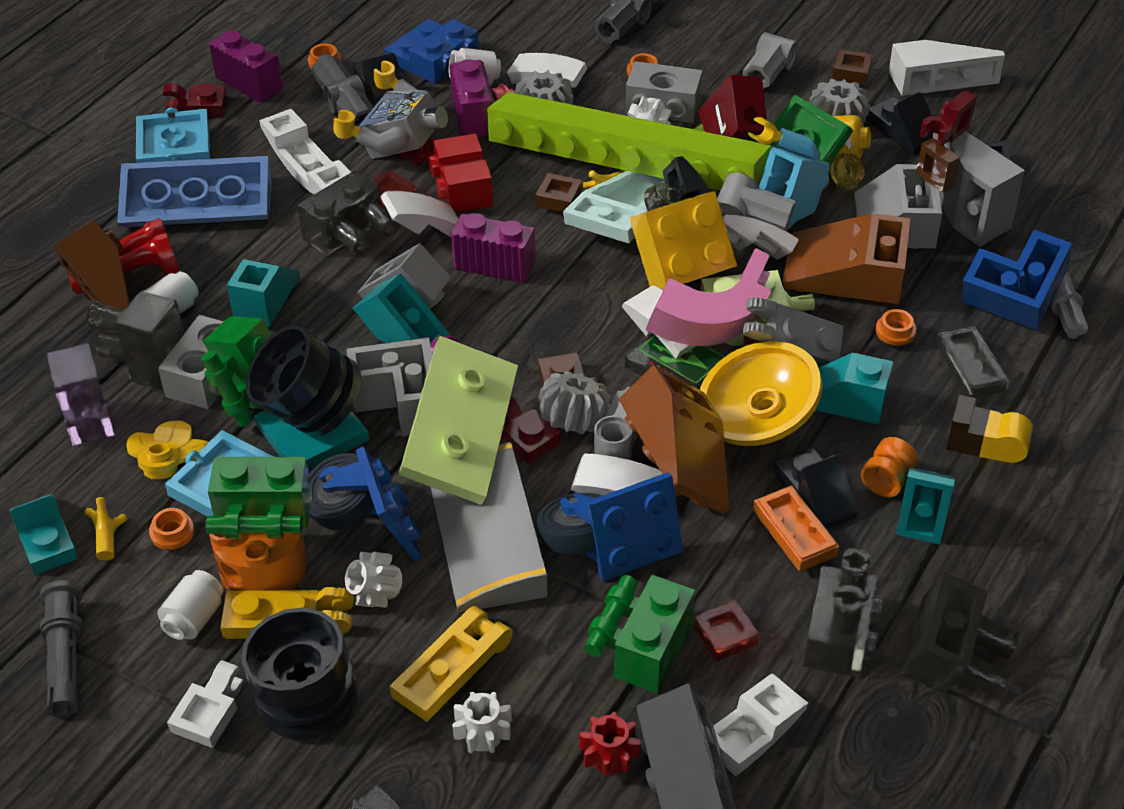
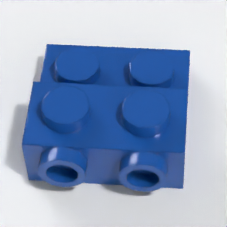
(428, 47)

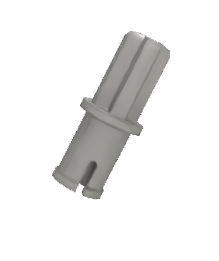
(1068, 306)

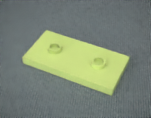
(459, 421)

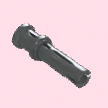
(61, 630)

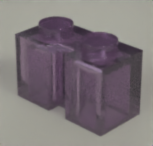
(80, 394)

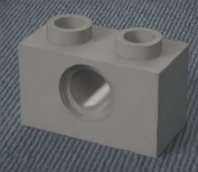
(675, 86)

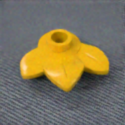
(164, 449)

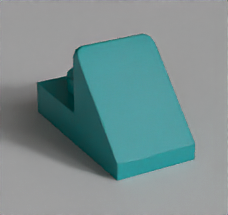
(43, 534)

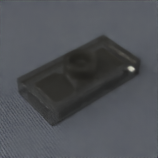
(972, 362)

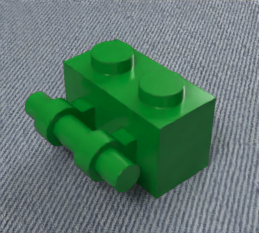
(228, 361)
(259, 496)
(651, 634)

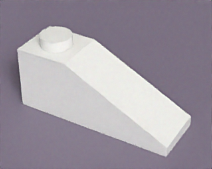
(942, 66)

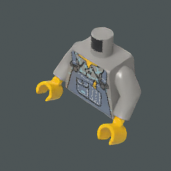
(397, 122)

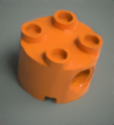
(260, 562)

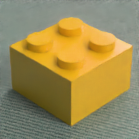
(683, 240)

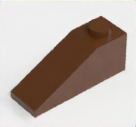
(95, 264)

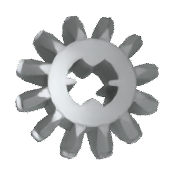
(546, 86)
(841, 99)
(573, 402)

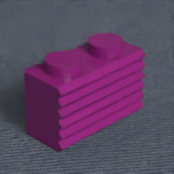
(246, 66)
(471, 96)
(493, 247)

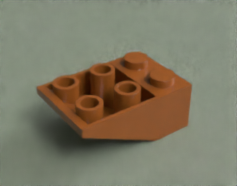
(851, 258)
(680, 435)

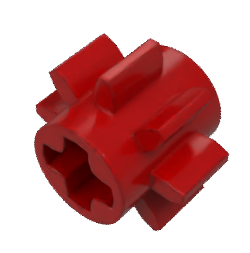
(609, 744)

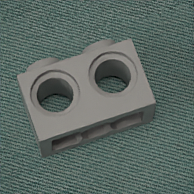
(184, 371)

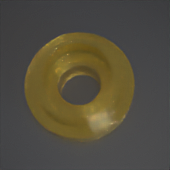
(847, 171)

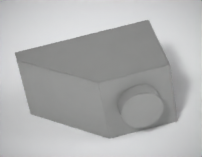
(418, 269)

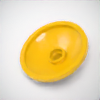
(763, 392)

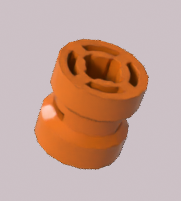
(889, 467)

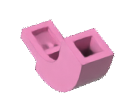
(709, 318)

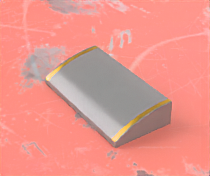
(492, 545)

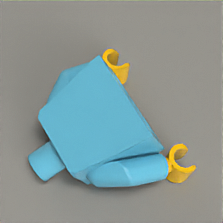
(793, 168)

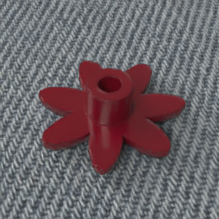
(421, 153)

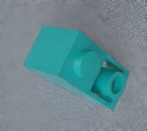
(260, 289)

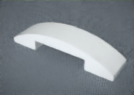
(299, 153)

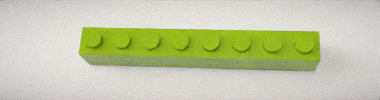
(620, 140)

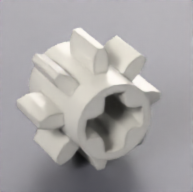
(650, 109)
(373, 579)
(482, 722)

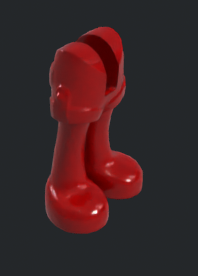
(144, 248)

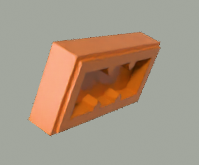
(795, 528)

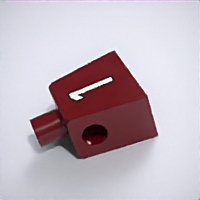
(734, 107)

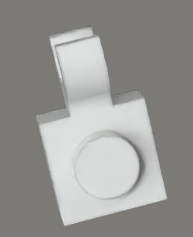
(208, 710)

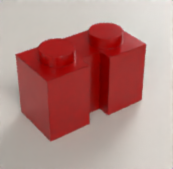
(461, 173)

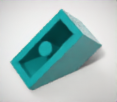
(398, 313)
(855, 387)
(925, 505)

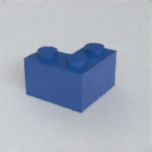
(1021, 288)

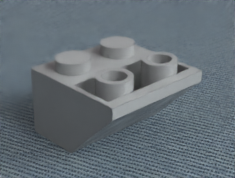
(906, 195)

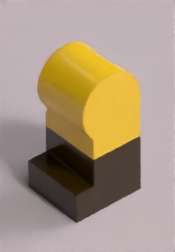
(989, 433)

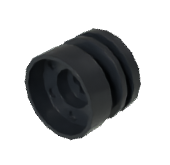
(303, 381)
(300, 673)

